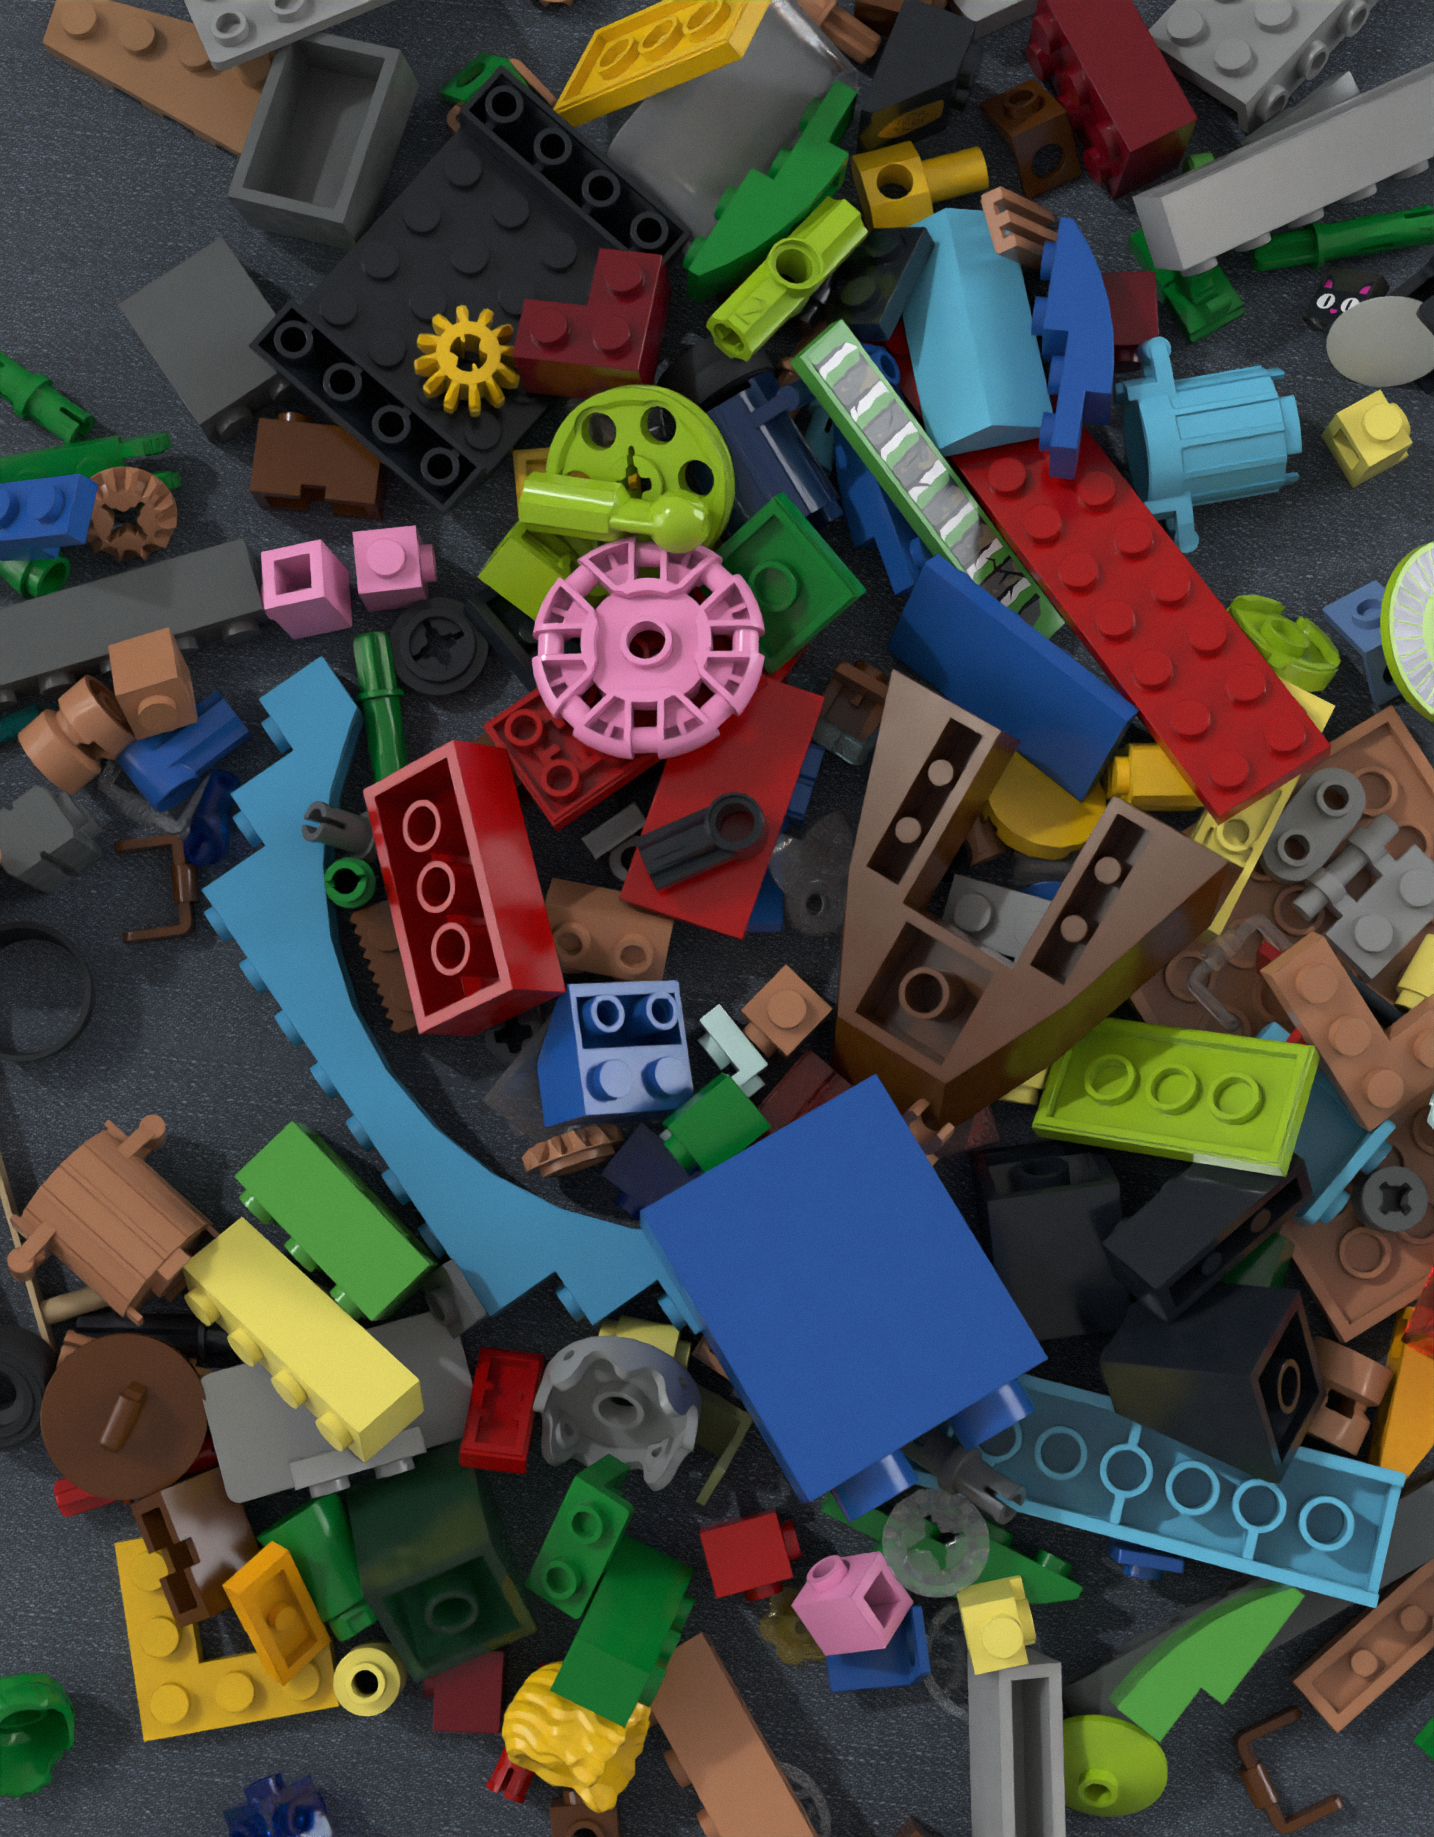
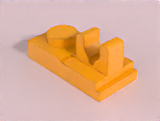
(277, 1612)

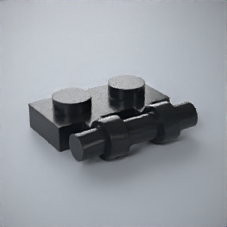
(876, 285)

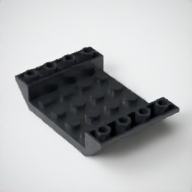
(488, 222)

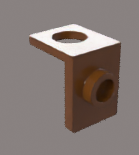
(1028, 121)

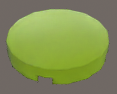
(1293, 650)

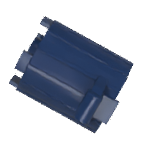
(767, 455)

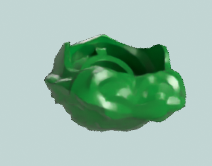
(33, 1731)

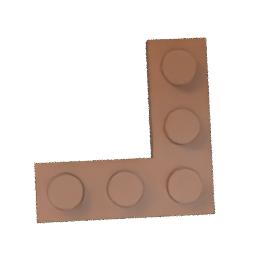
(1367, 1066)
(1371, 1650)

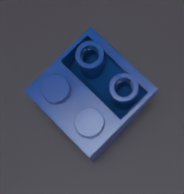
(614, 1054)

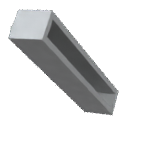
(1290, 175)
(1017, 1750)

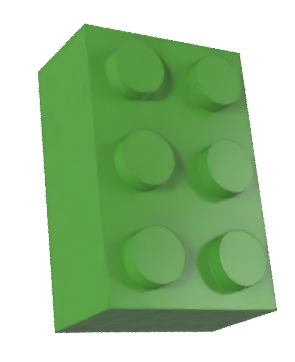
(335, 1223)

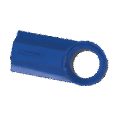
(170, 764)

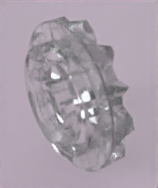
(965, 1554)

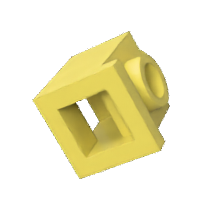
(1376, 433)
(996, 1624)

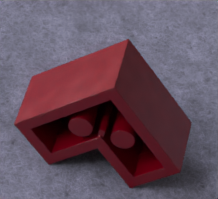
(599, 344)

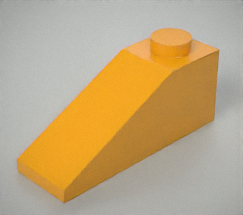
(1405, 1416)

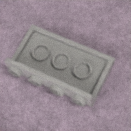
(1254, 49)

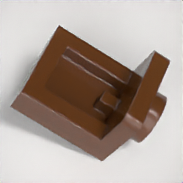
(855, 699)

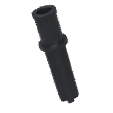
(180, 1330)

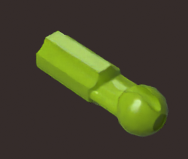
(606, 511)

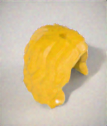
(571, 1743)

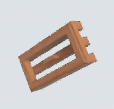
(1024, 220)

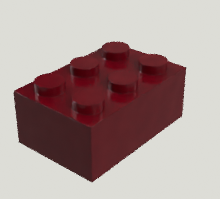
(1113, 88)

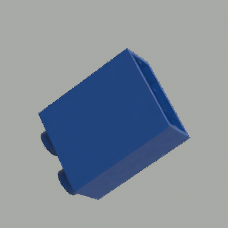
(846, 1298)

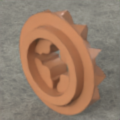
(125, 489)
(573, 1151)

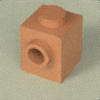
(152, 683)
(783, 1015)

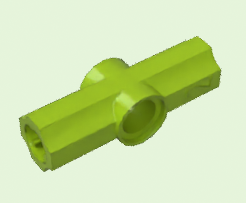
(769, 300)

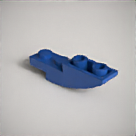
(1078, 344)
(869, 510)
(44, 516)

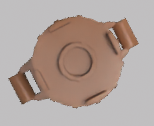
(113, 1221)

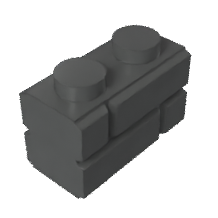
(48, 838)

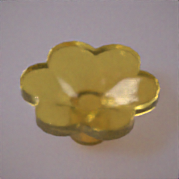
(779, 1629)

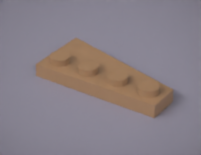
(160, 65)

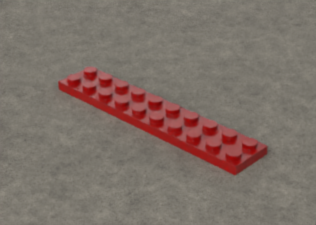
(1141, 614)

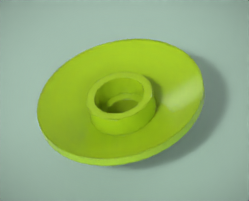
(1111, 1766)

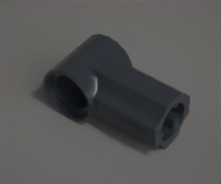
(695, 842)

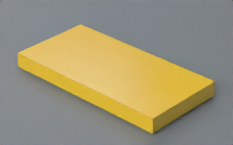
(657, 52)

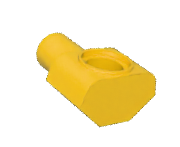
(925, 181)

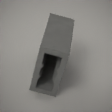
(199, 335)

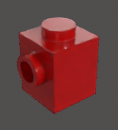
(750, 1554)

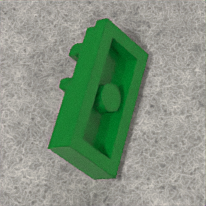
(1195, 302)

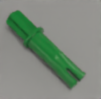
(1346, 239)
(380, 704)

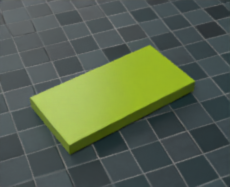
(1180, 1095)

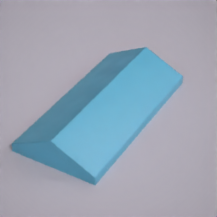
(973, 340)

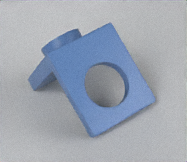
(1358, 622)

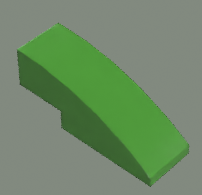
(1205, 1654)

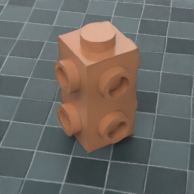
(606, 935)

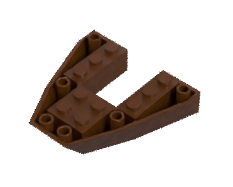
(942, 1009)

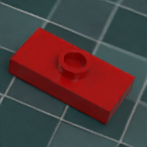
(501, 1410)

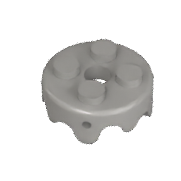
(587, 1425)

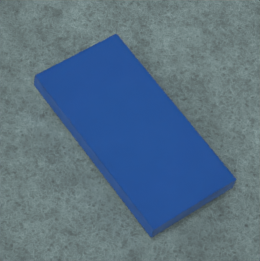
(1011, 677)

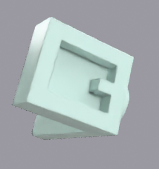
(729, 1045)

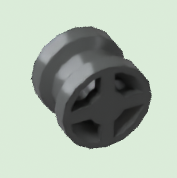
(1378, 1206)

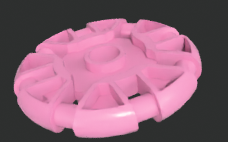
(652, 683)

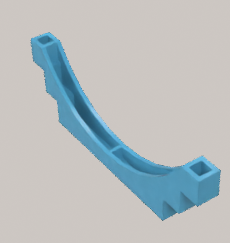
(292, 942)

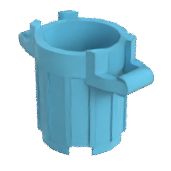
(1203, 437)

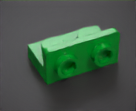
(583, 1538)

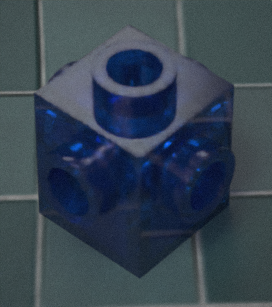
(279, 1809)

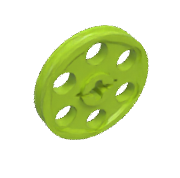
(639, 451)

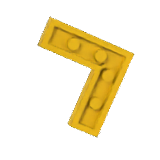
(182, 1690)

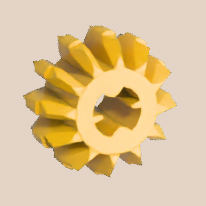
(442, 363)

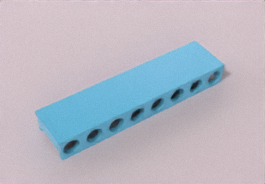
(1117, 1478)

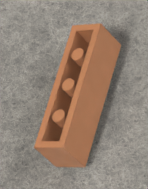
(723, 1750)

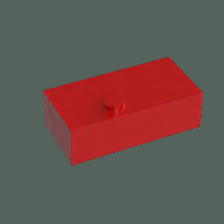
(463, 890)

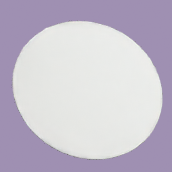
(1381, 342)

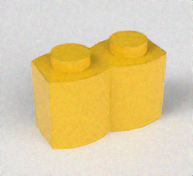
(1148, 780)

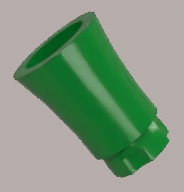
(326, 1558)

